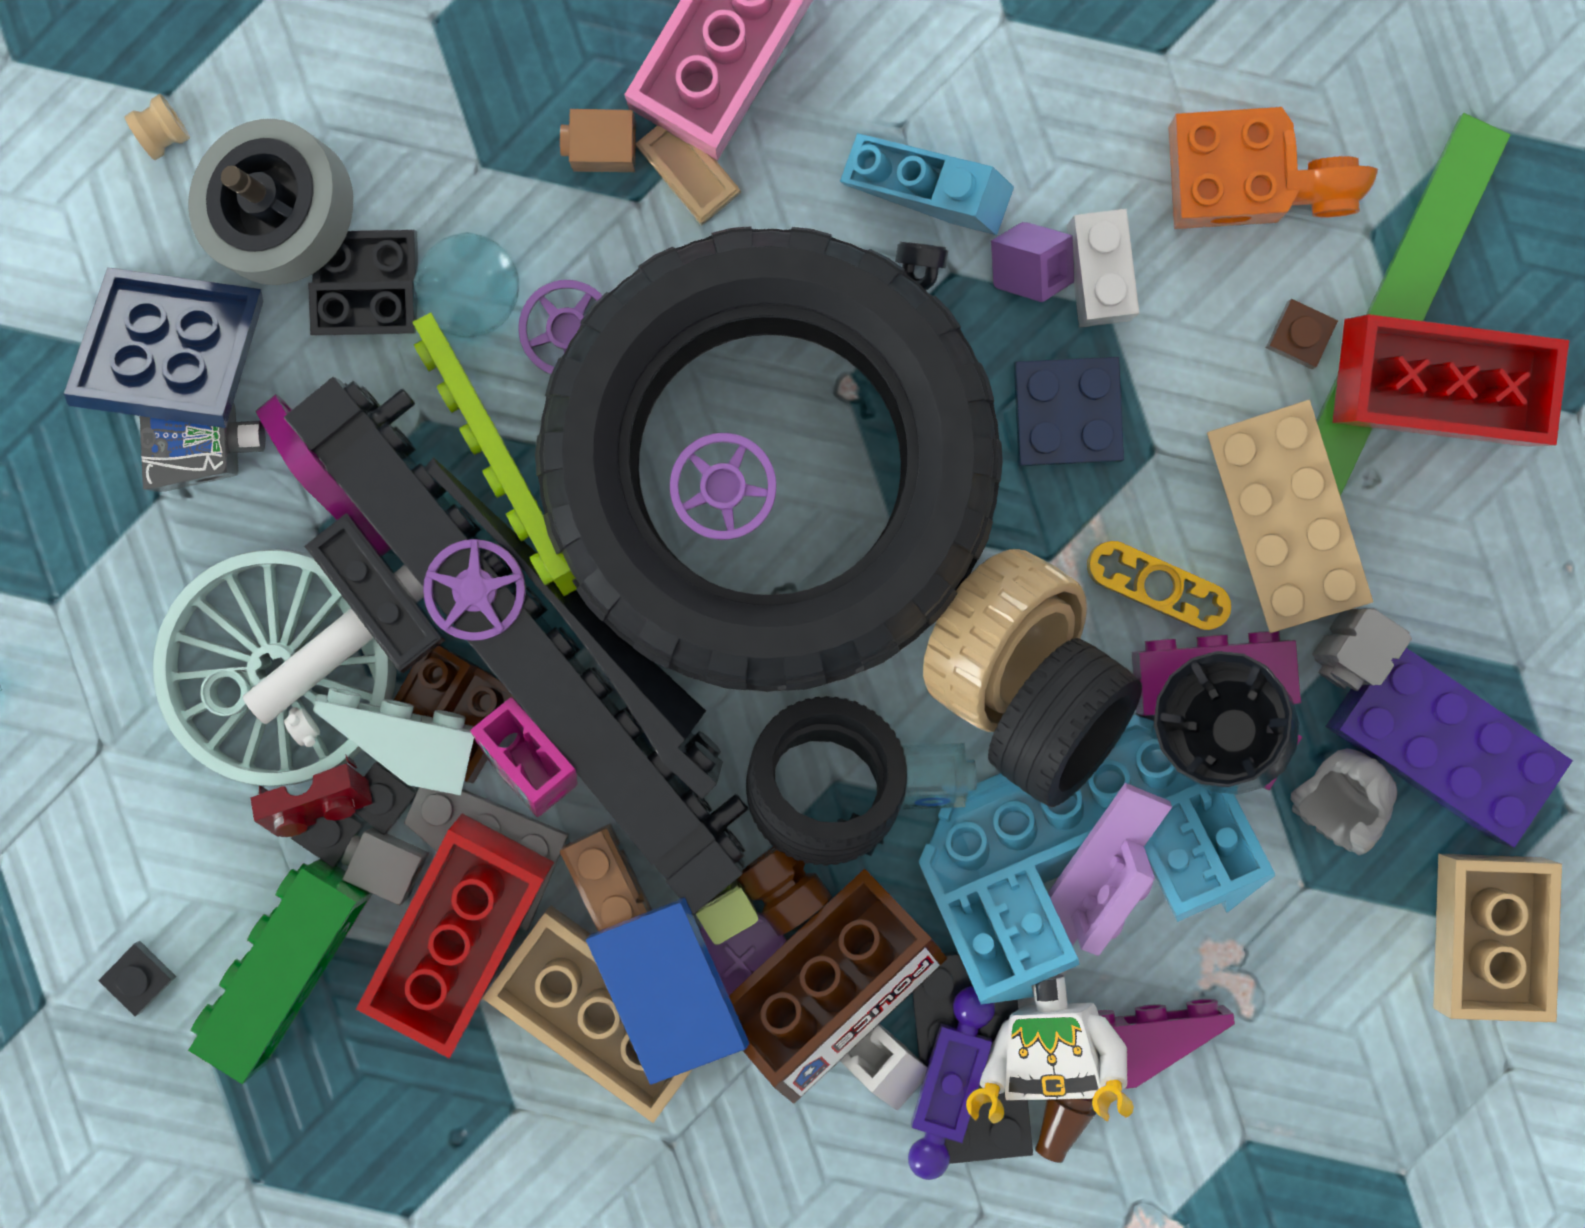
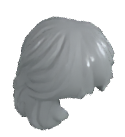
(1348, 800)

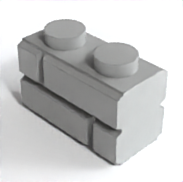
(1360, 648)

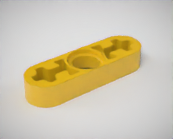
(1188, 613)

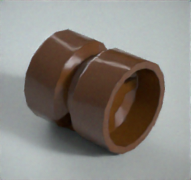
(785, 889)

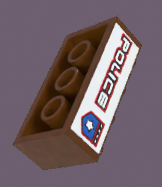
(832, 985)

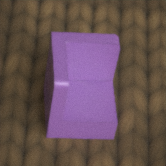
(1032, 261)

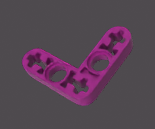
(310, 469)

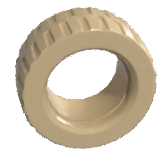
(999, 633)

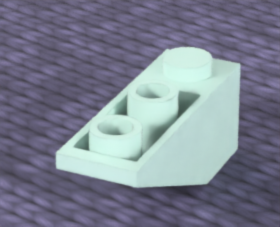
(412, 746)

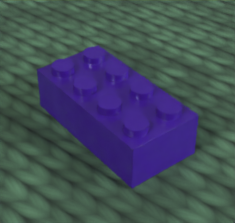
(1452, 747)

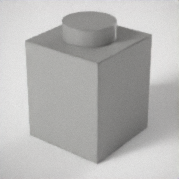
(383, 865)

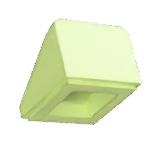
(727, 913)

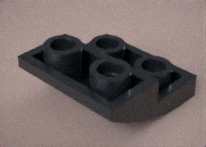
(367, 286)

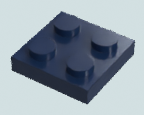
(1068, 411)

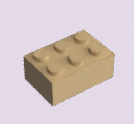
(1497, 937)

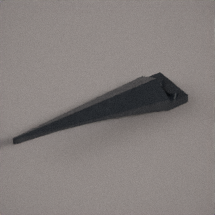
(652, 696)

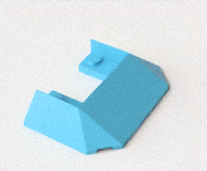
(1003, 846)

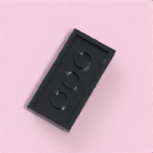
(934, 1006)

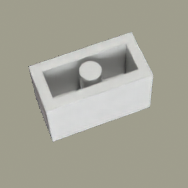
(1103, 268)

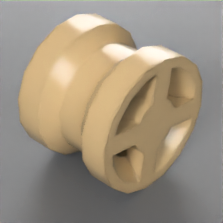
(157, 127)

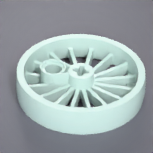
(168, 677)

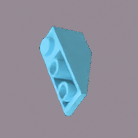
(929, 183)

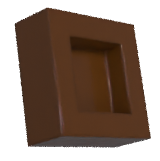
(1301, 334)

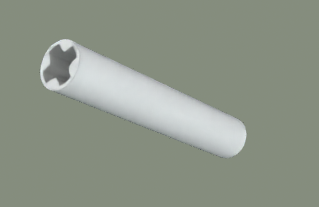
(316, 660)

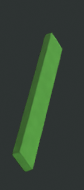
(1422, 258)

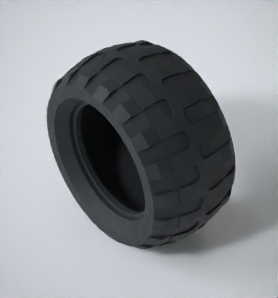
(733, 289)

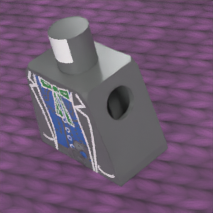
(194, 454)

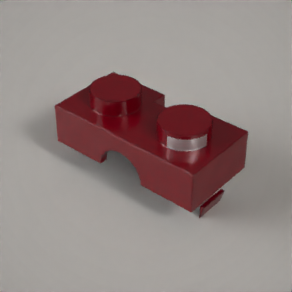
(332, 795)

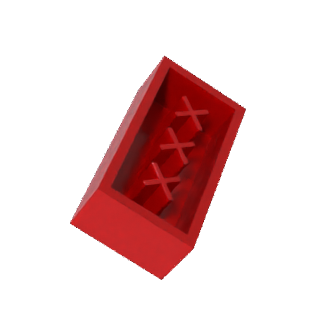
(1450, 381)

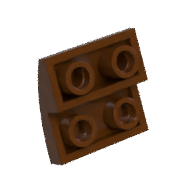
(456, 686)

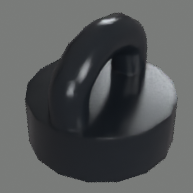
(922, 255)

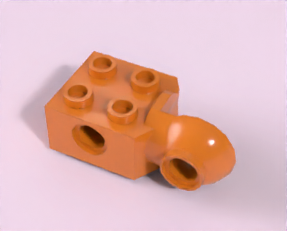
(1246, 171)

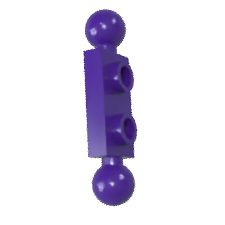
(950, 1078)

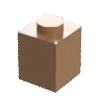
(600, 140)

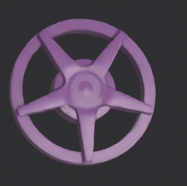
(561, 324)
(723, 486)
(474, 589)

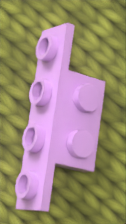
(1109, 870)

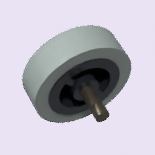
(270, 202)

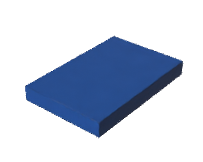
(667, 991)

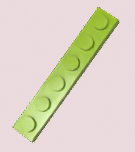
(483, 436)

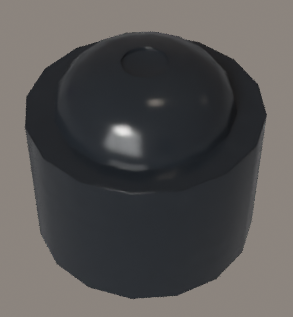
(1226, 722)

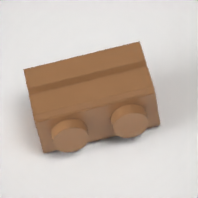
(605, 878)

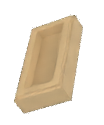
(689, 173)

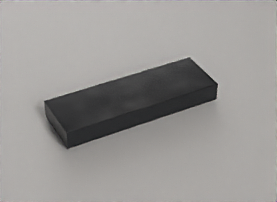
(374, 593)

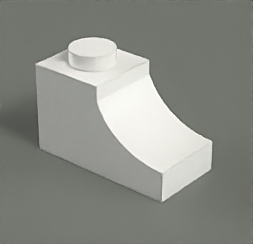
(885, 1067)

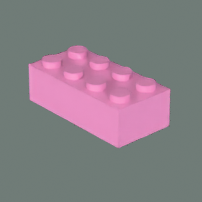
(712, 66)

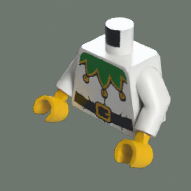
(1054, 1054)

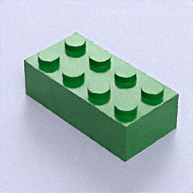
(279, 970)

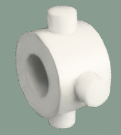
(301, 727)

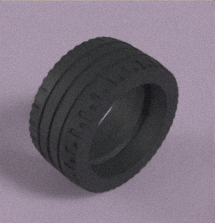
(1064, 721)
(848, 726)

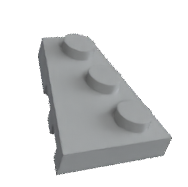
(436, 812)

